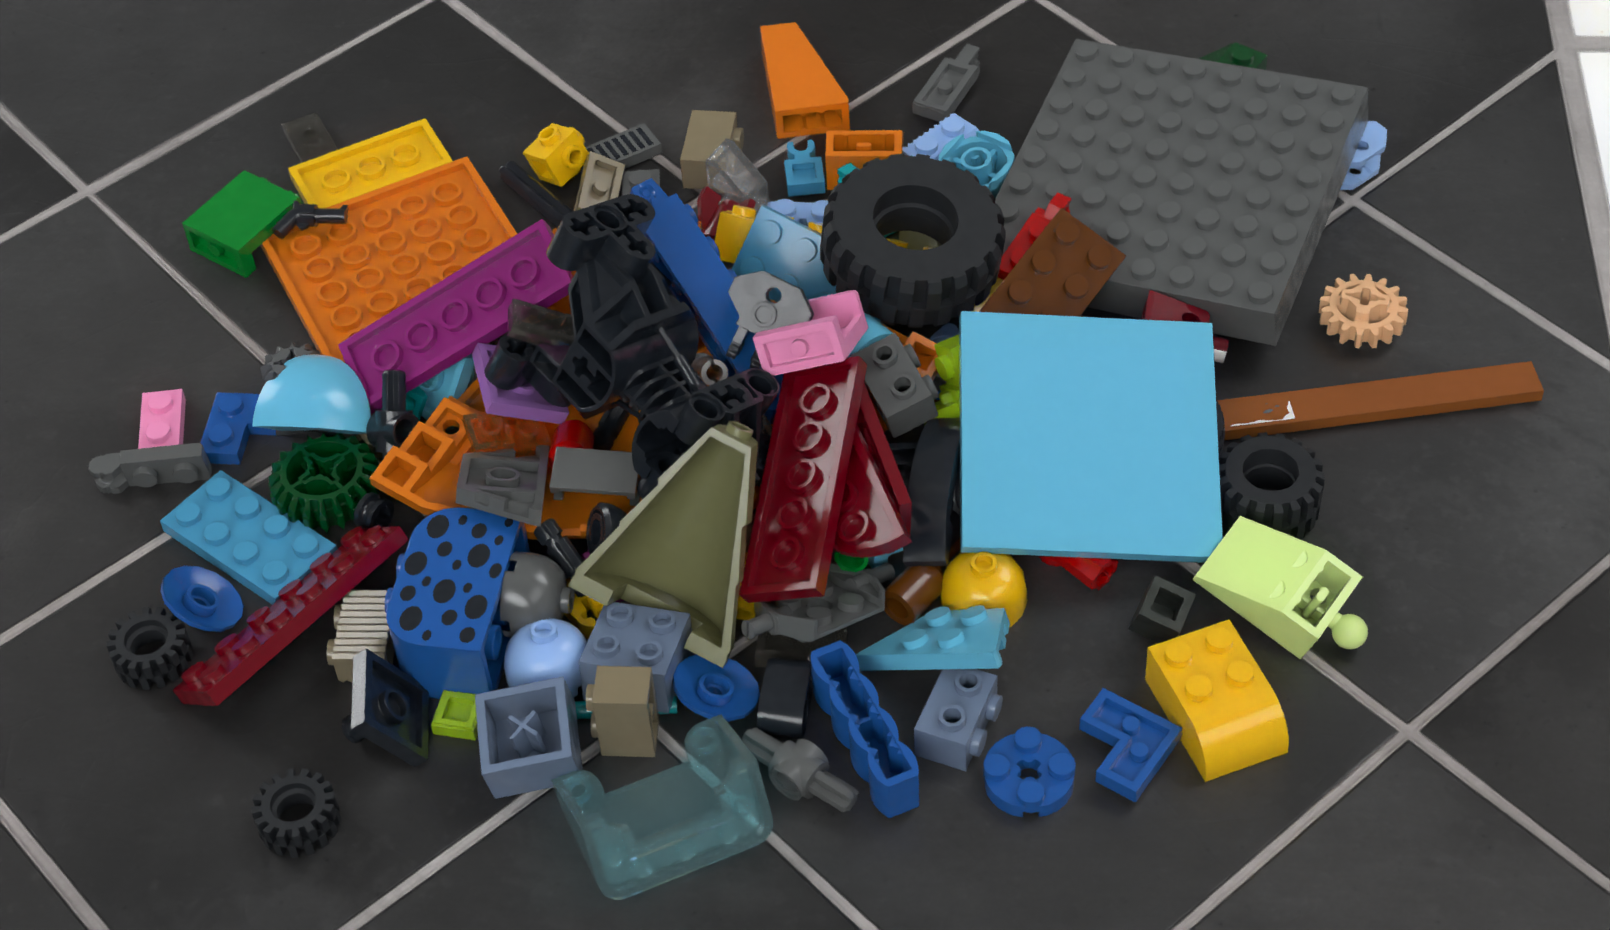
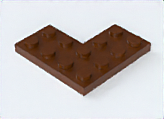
(1058, 271)

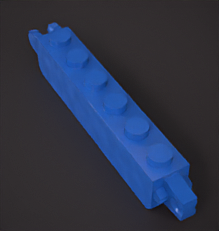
(697, 277)

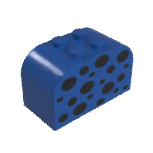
(449, 599)

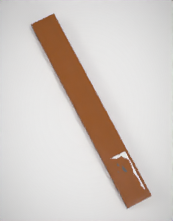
(1381, 400)

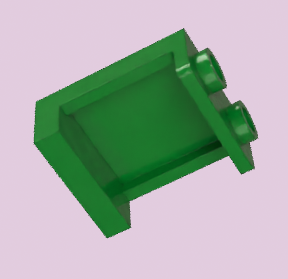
(238, 221)

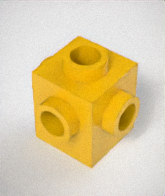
(557, 154)

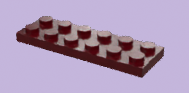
(803, 482)
(299, 606)

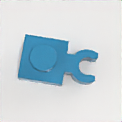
(804, 171)

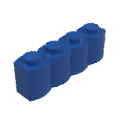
(865, 729)

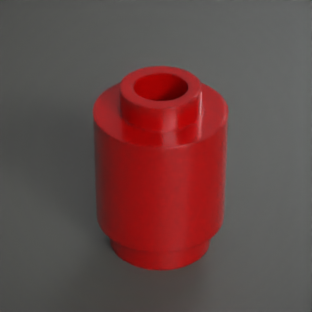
(571, 435)

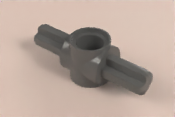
(800, 770)

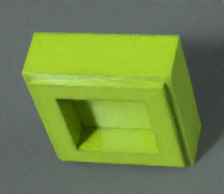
(456, 716)

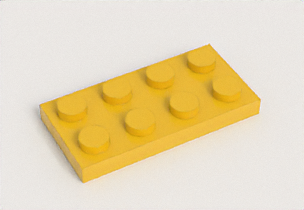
(369, 165)

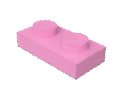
(162, 418)

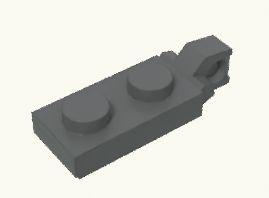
(948, 85)

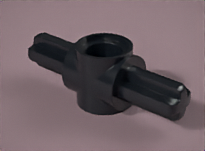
(393, 422)

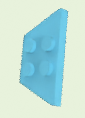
(942, 641)

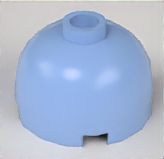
(545, 652)

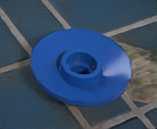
(202, 598)
(715, 690)

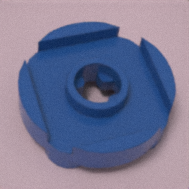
(1034, 751)

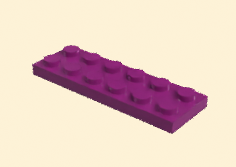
(456, 313)

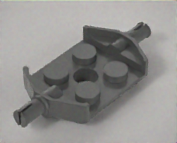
(846, 600)

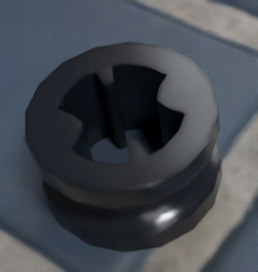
(373, 511)

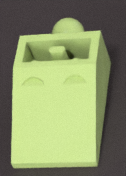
(1270, 584)

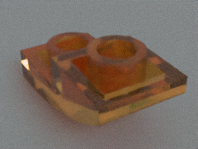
(498, 432)

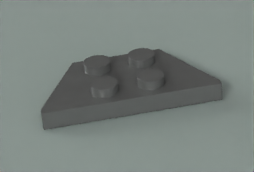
(504, 484)

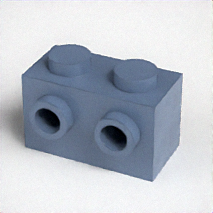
(956, 717)

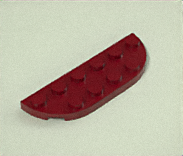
(868, 516)

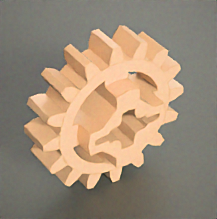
(1363, 310)

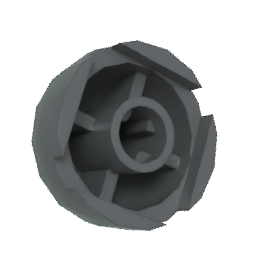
(534, 592)

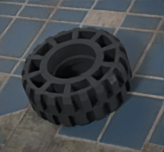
(922, 198)

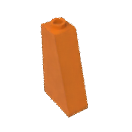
(800, 85)

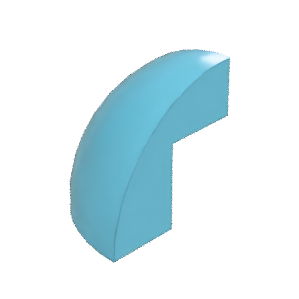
(314, 395)

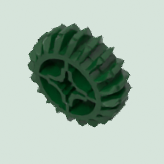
(322, 480)

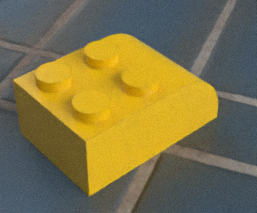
(1218, 698)

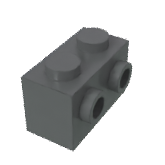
(896, 386)

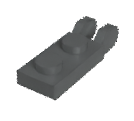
(150, 467)

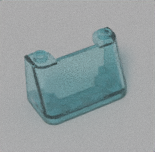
(671, 818)

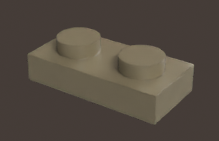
(599, 180)

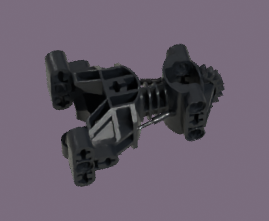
(631, 345)

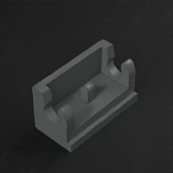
(594, 473)

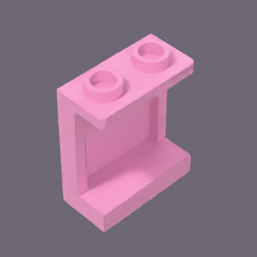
(822, 341)

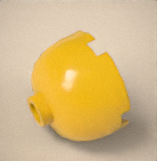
(985, 581)

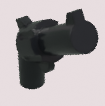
(309, 216)

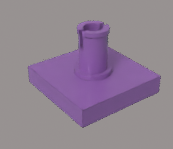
(516, 403)

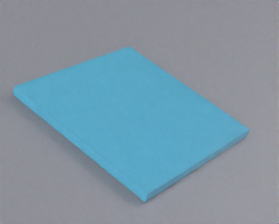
(1088, 437)

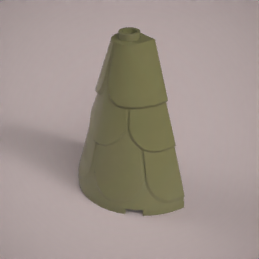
(685, 542)

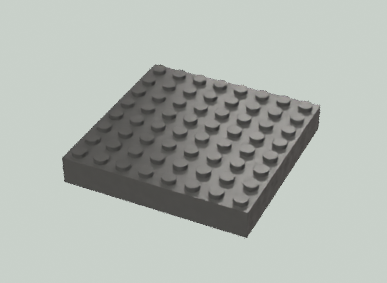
(1193, 173)

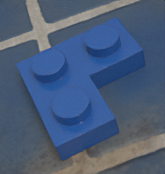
(230, 427)
(1138, 740)

